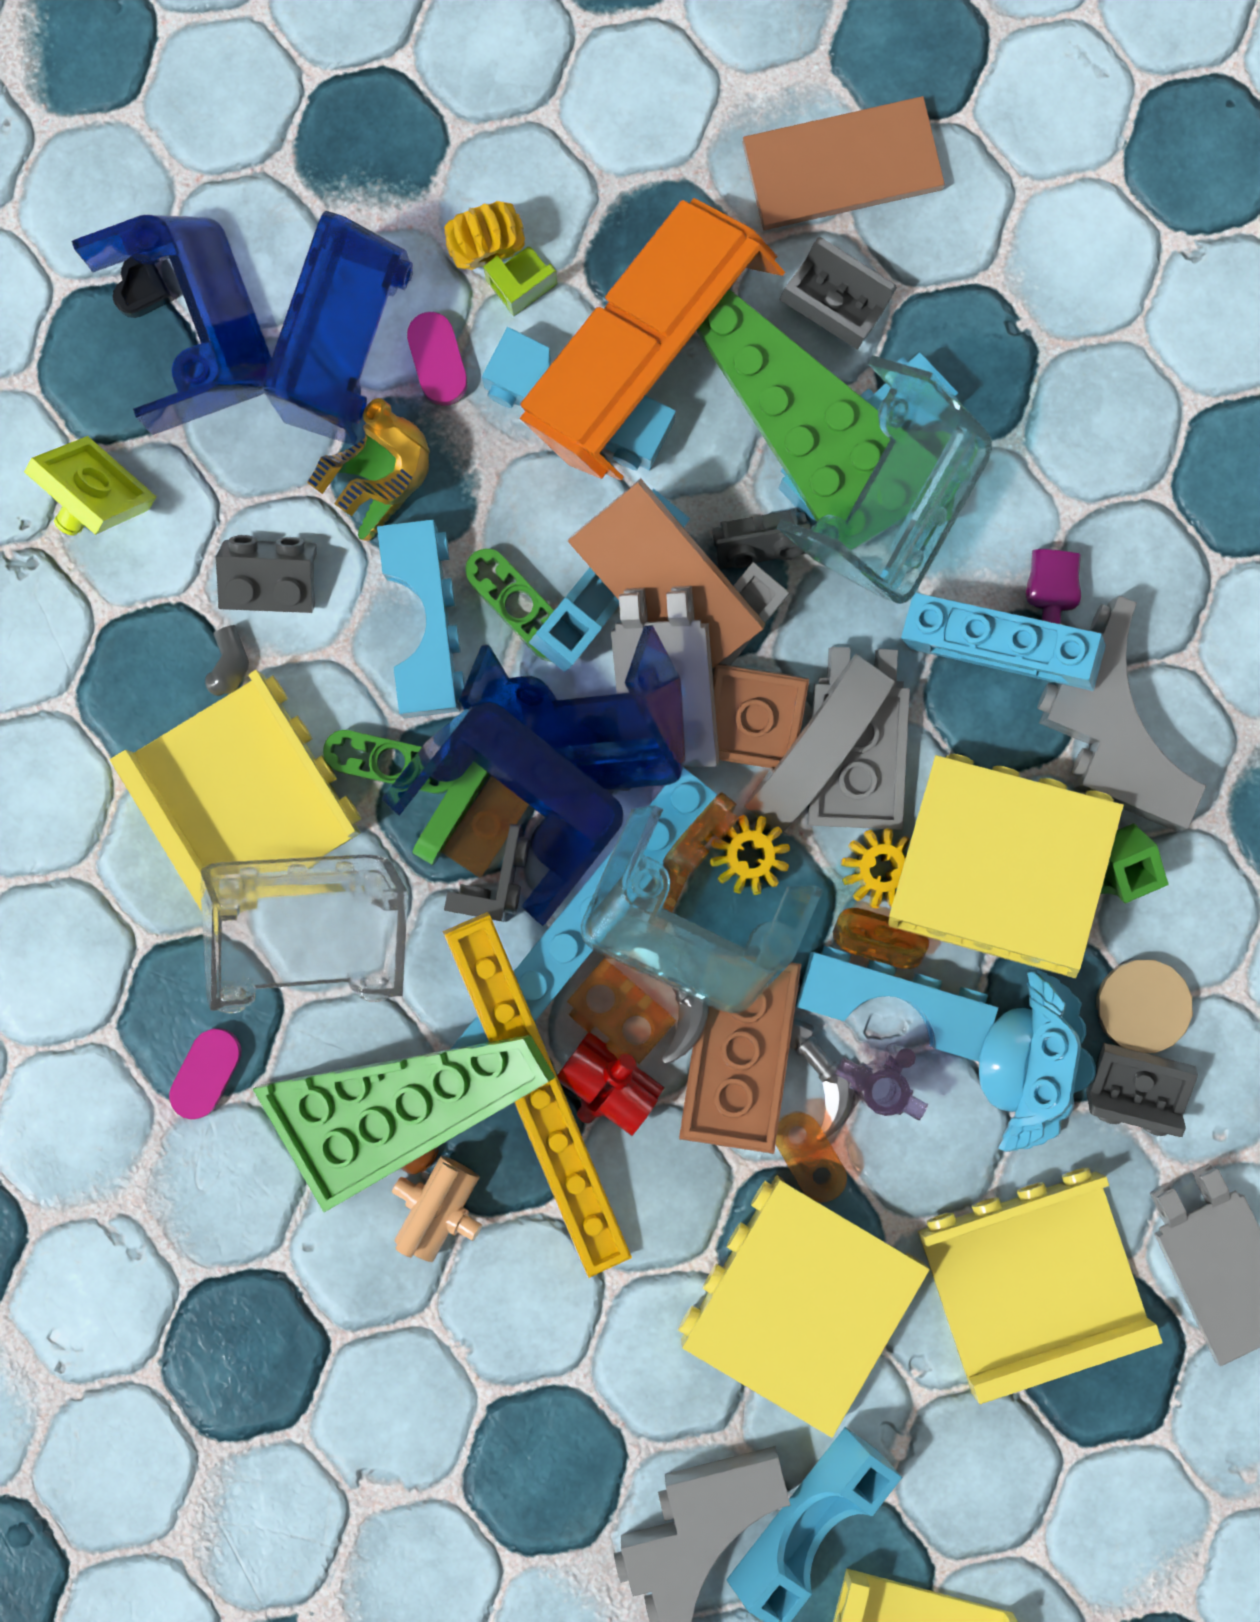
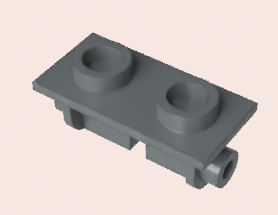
(742, 545)

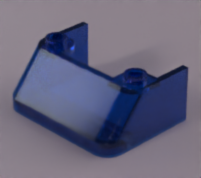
(332, 327)
(233, 349)
(611, 738)
(575, 808)

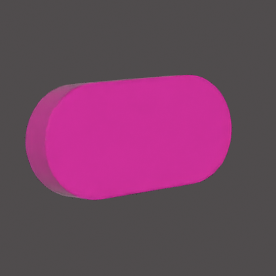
(437, 358)
(205, 1073)

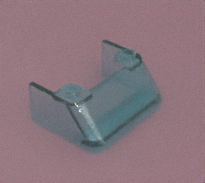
(912, 492)
(633, 928)

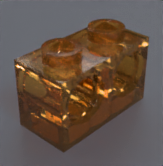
(628, 1002)

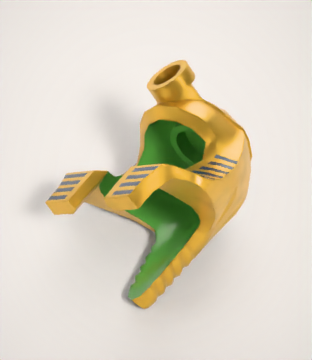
(390, 456)

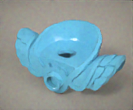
(1036, 1063)

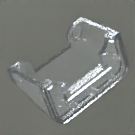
(302, 927)

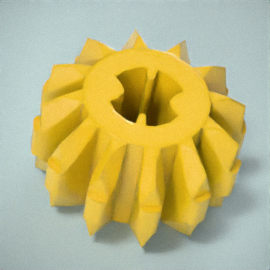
(483, 234)
(866, 860)
(741, 869)

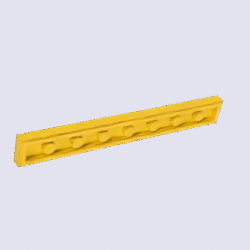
(545, 1110)

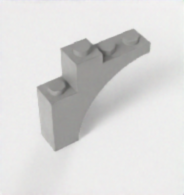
(1121, 752)
(709, 1511)

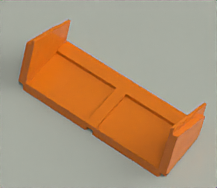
(640, 331)

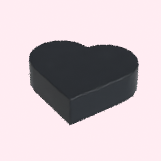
(140, 289)

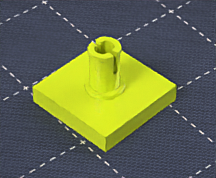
(89, 487)

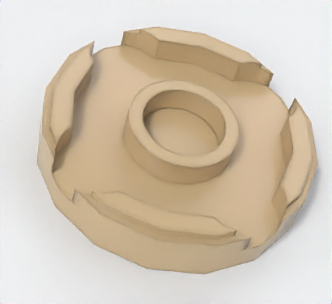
(1144, 1006)

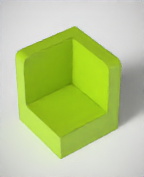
(520, 279)

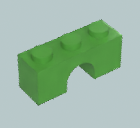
(1133, 866)

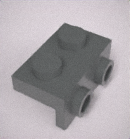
(838, 293)
(266, 574)
(1141, 1090)

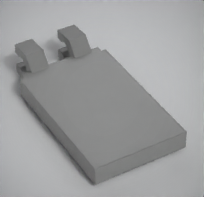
(690, 652)
(871, 779)
(1215, 1263)

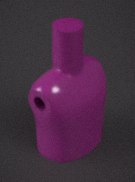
(1054, 582)

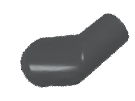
(231, 665)

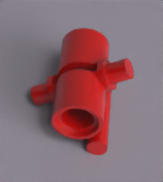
(609, 1085)

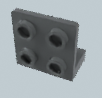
(477, 900)

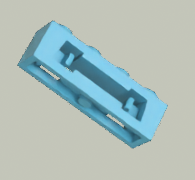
(1004, 641)

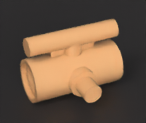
(436, 1209)

